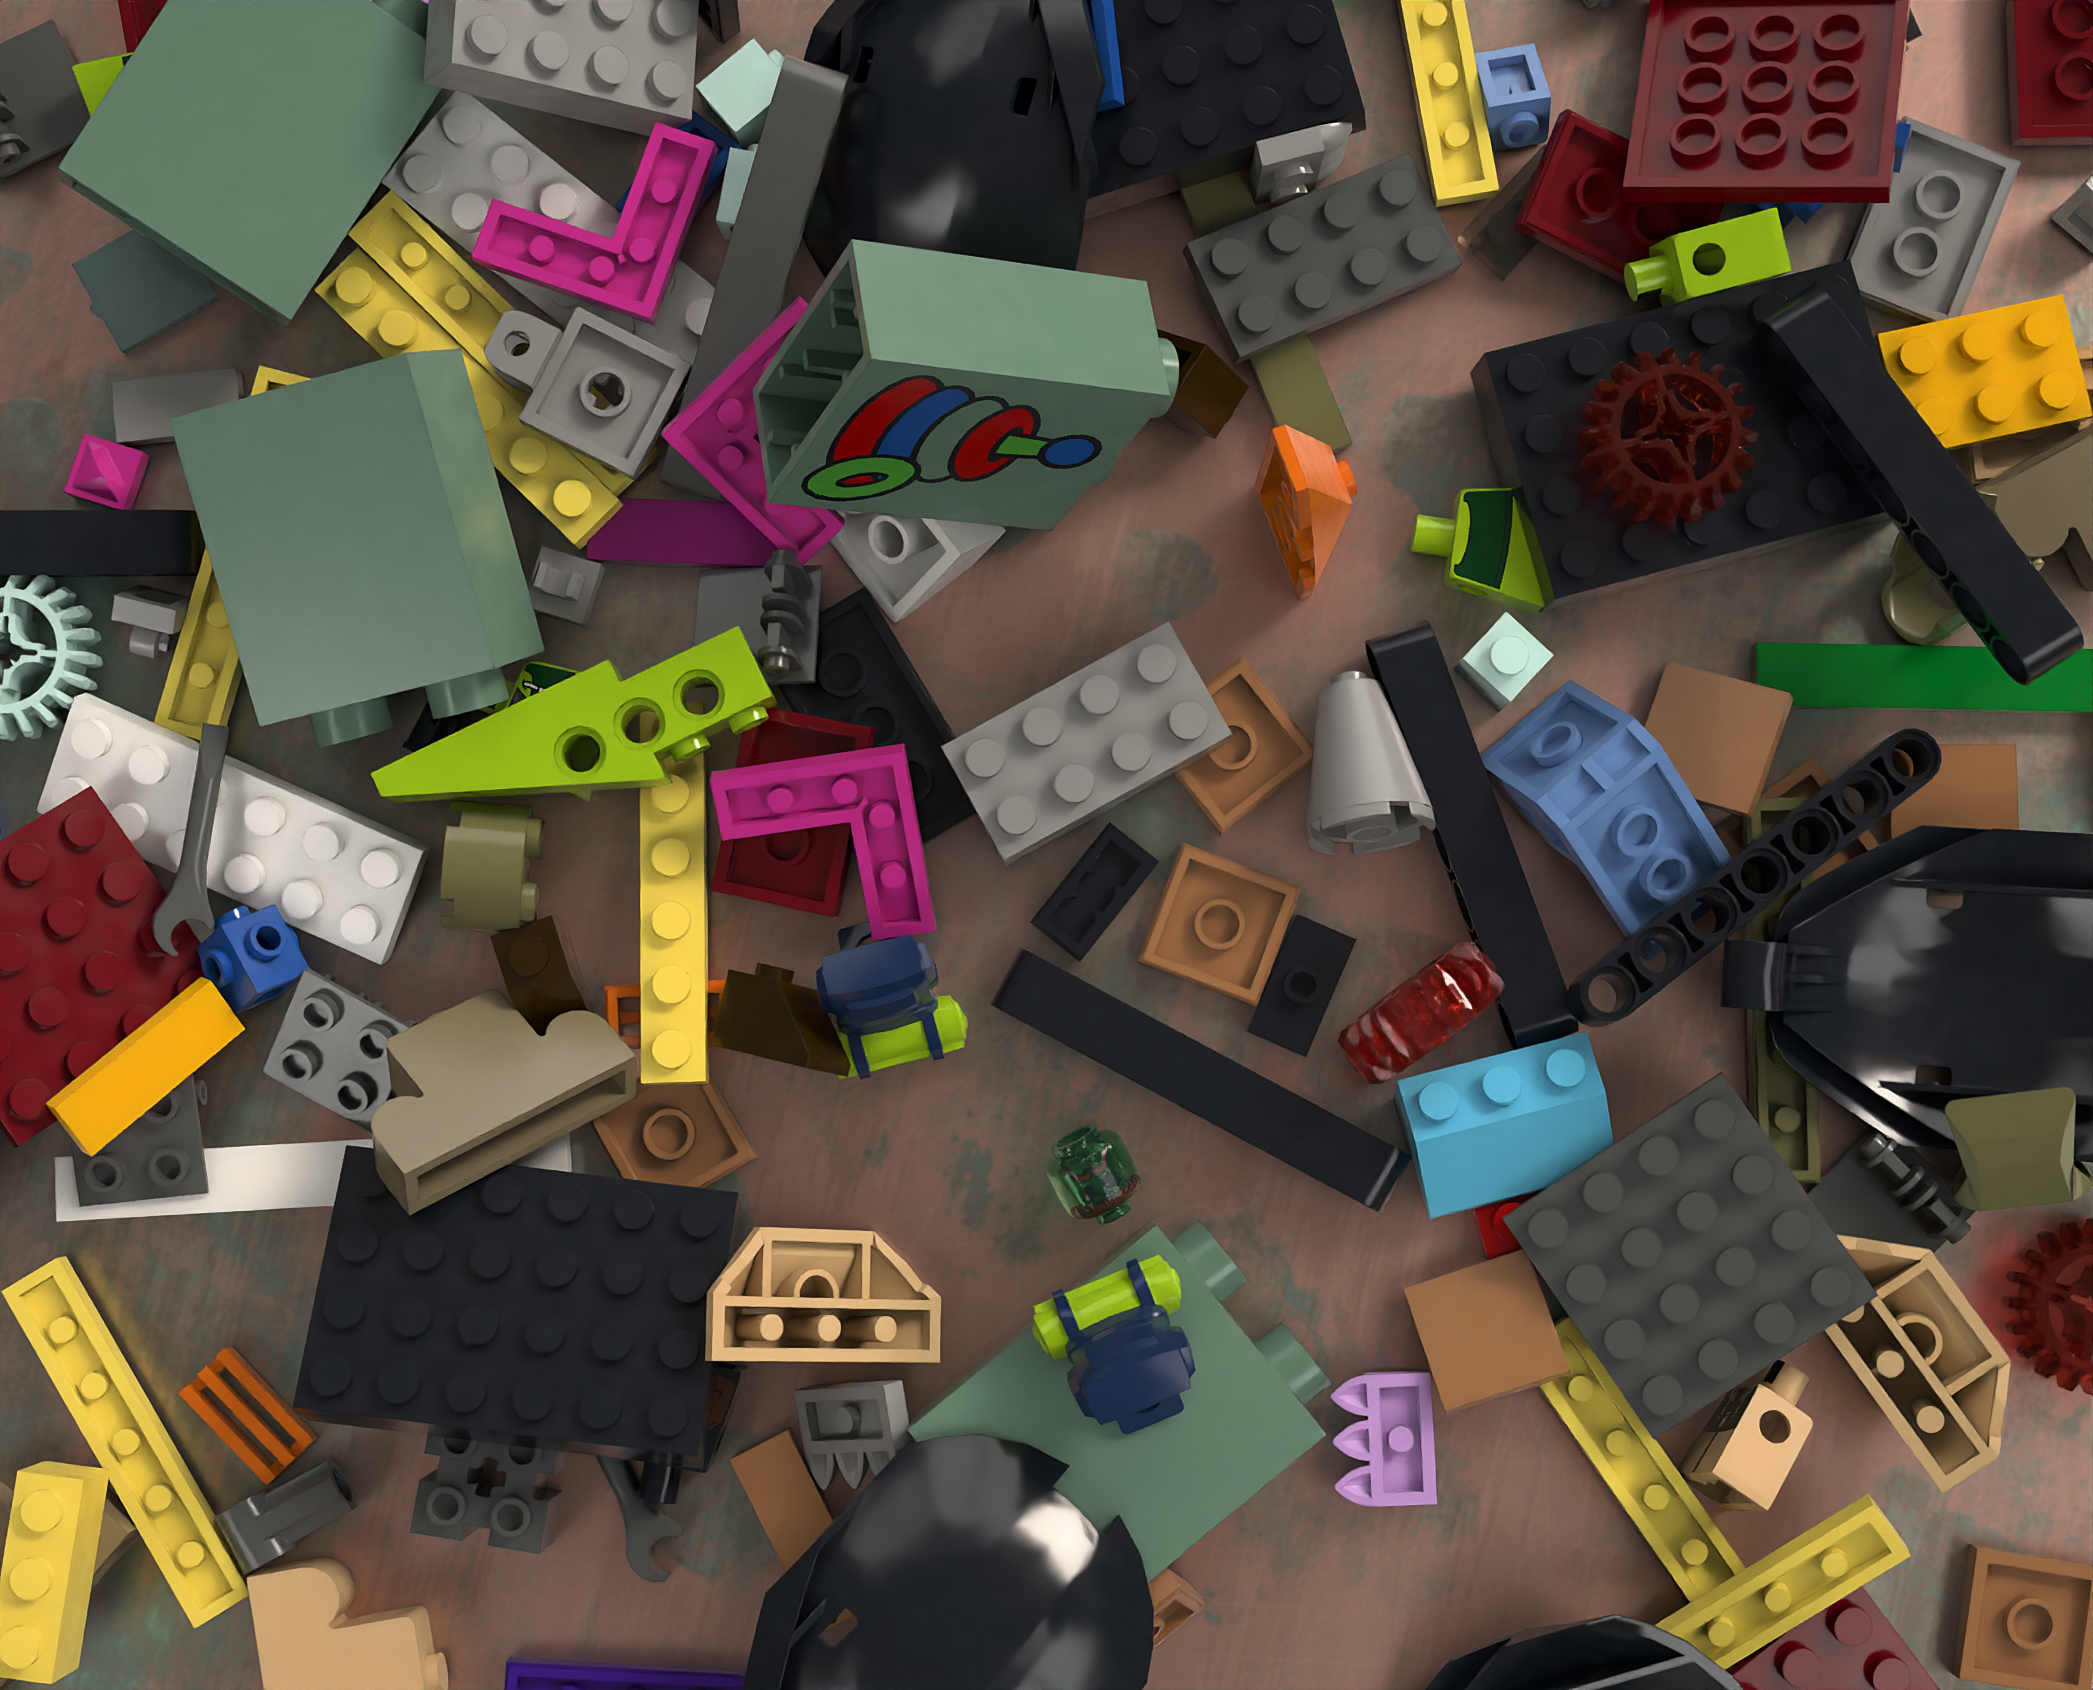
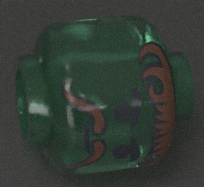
(1093, 1174)

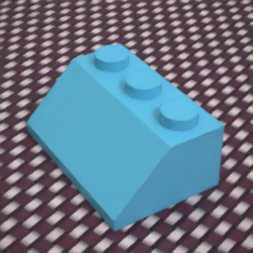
(1503, 1123)

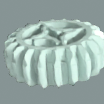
(66, 661)

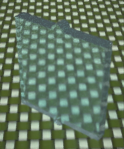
(141, 289)

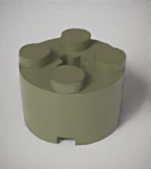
(490, 866)

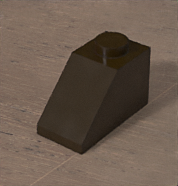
(1205, 389)
(541, 971)
(778, 1021)

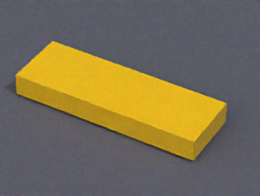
(145, 1066)

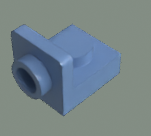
(1514, 96)

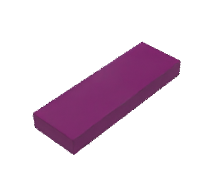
(679, 535)

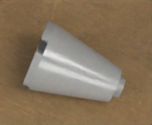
(1362, 772)

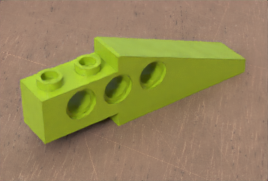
(531, 742)

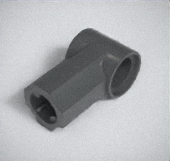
(273, 1520)

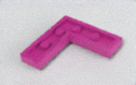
(614, 273)
(723, 445)
(856, 787)

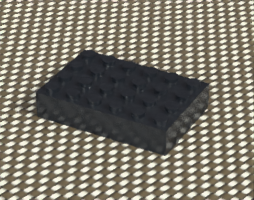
(1210, 85)
(1575, 539)
(521, 1312)

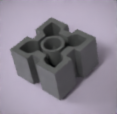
(461, 1499)

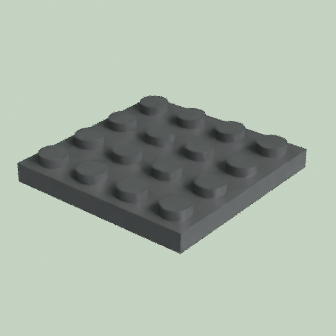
(1689, 1255)

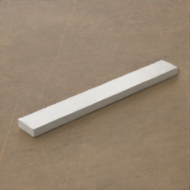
(260, 1180)

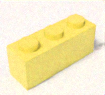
(49, 1569)

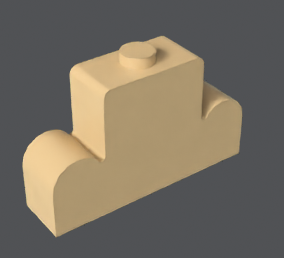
(314, 1645)

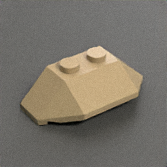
(820, 1301)
(1926, 1359)

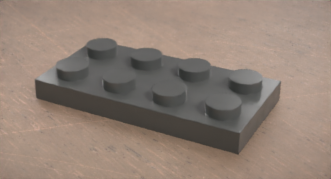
(1321, 257)

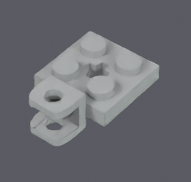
(563, 369)

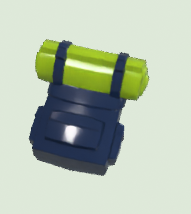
(887, 1002)
(1121, 1344)

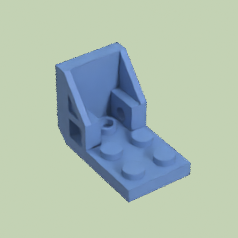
(1608, 804)

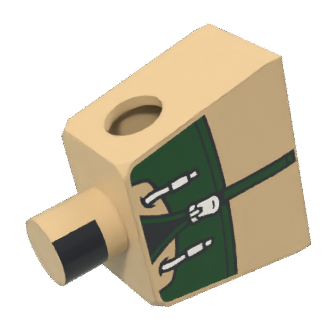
(1750, 1442)

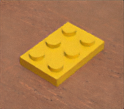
(1990, 372)

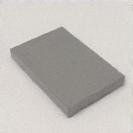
(1929, 241)

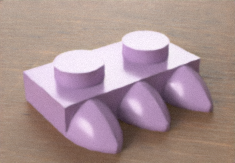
(1392, 1439)

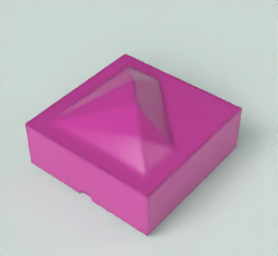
(106, 473)

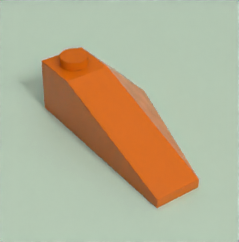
(1304, 502)

